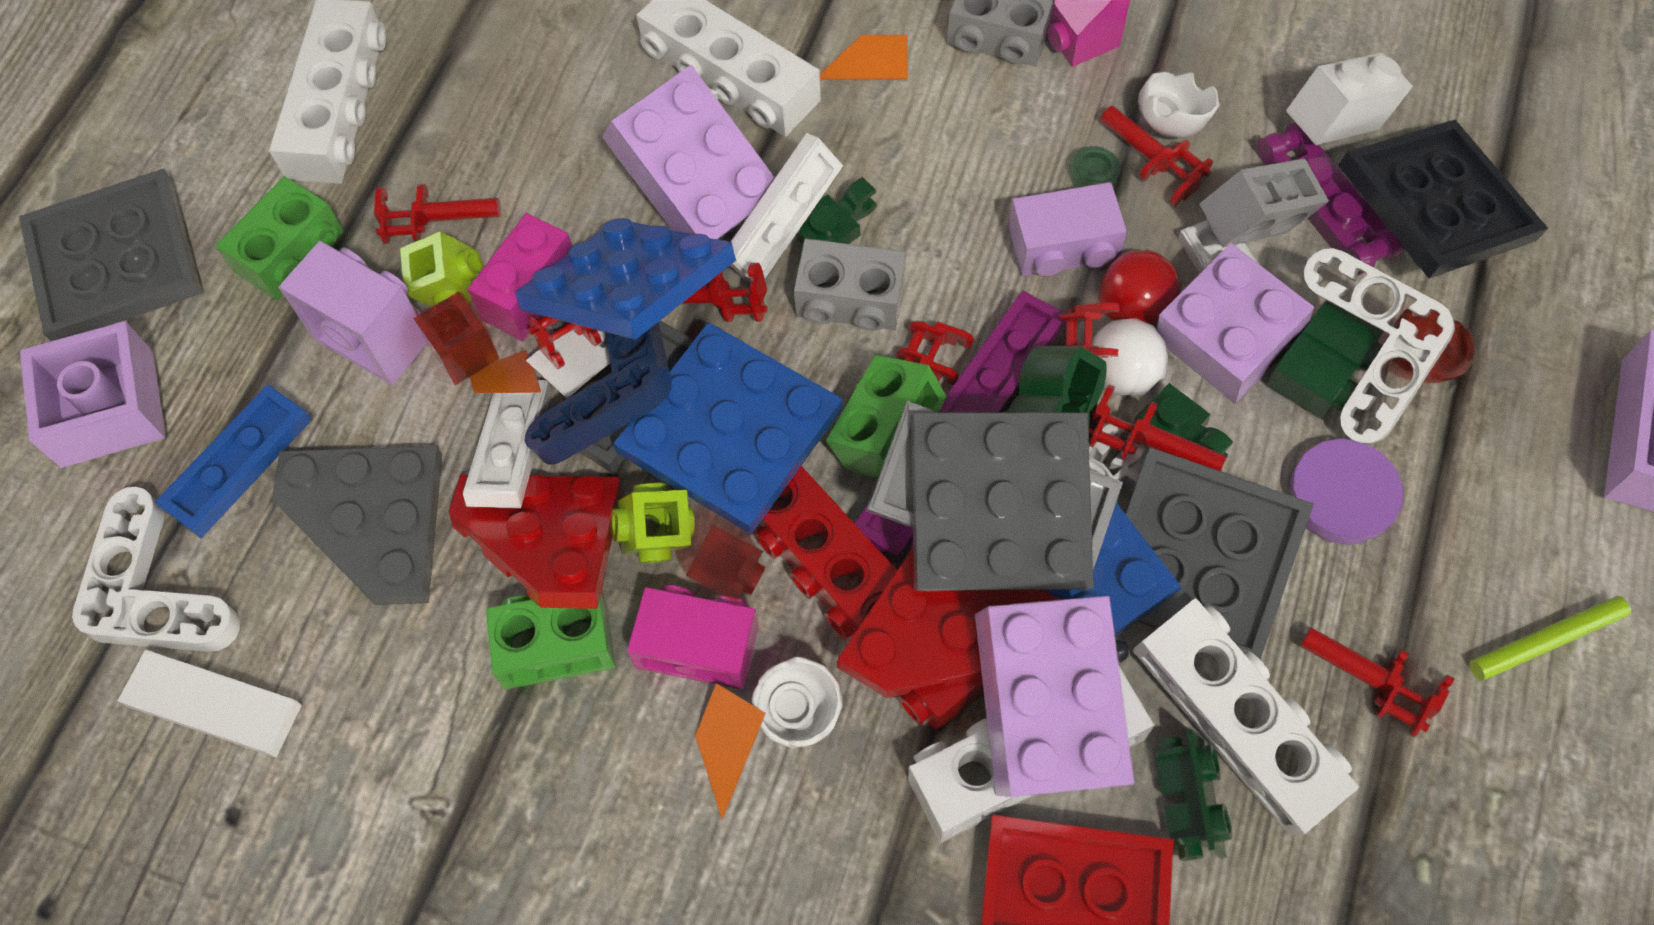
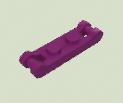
(1347, 213)

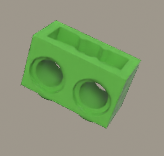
(278, 235)
(872, 413)
(551, 652)

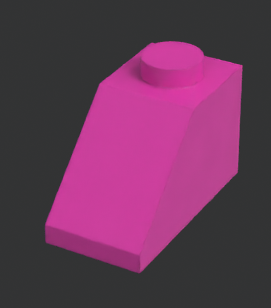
(1086, 27)

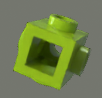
(439, 268)
(670, 515)

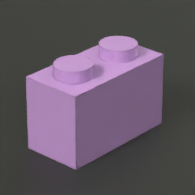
(1067, 229)

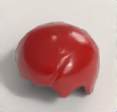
(1141, 285)

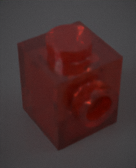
(457, 338)
(727, 564)

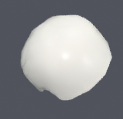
(1176, 104)
(1140, 359)
(799, 702)

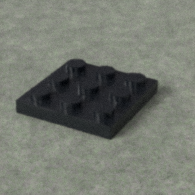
(1442, 197)

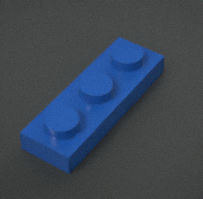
(233, 461)

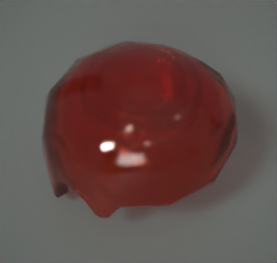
(1454, 359)

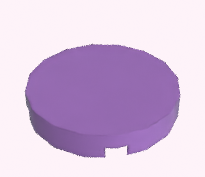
(1351, 489)

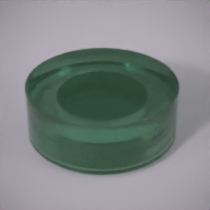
(1094, 166)

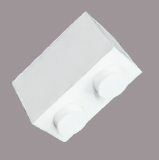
(1349, 98)

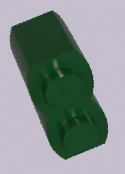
(1325, 359)
(1060, 381)

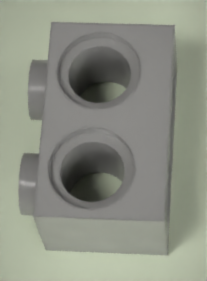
(1001, 28)
(1263, 202)
(852, 273)

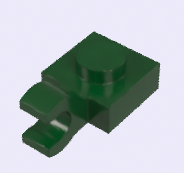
(838, 221)
(1186, 419)

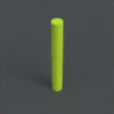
(1549, 638)

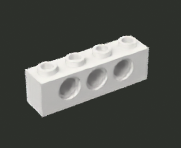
(732, 60)
(328, 91)
(1322, 771)
(957, 806)

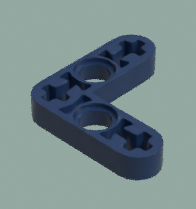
(628, 393)

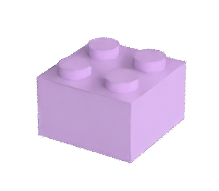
(355, 311)
(1233, 322)
(91, 394)

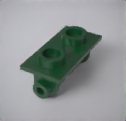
(1200, 820)

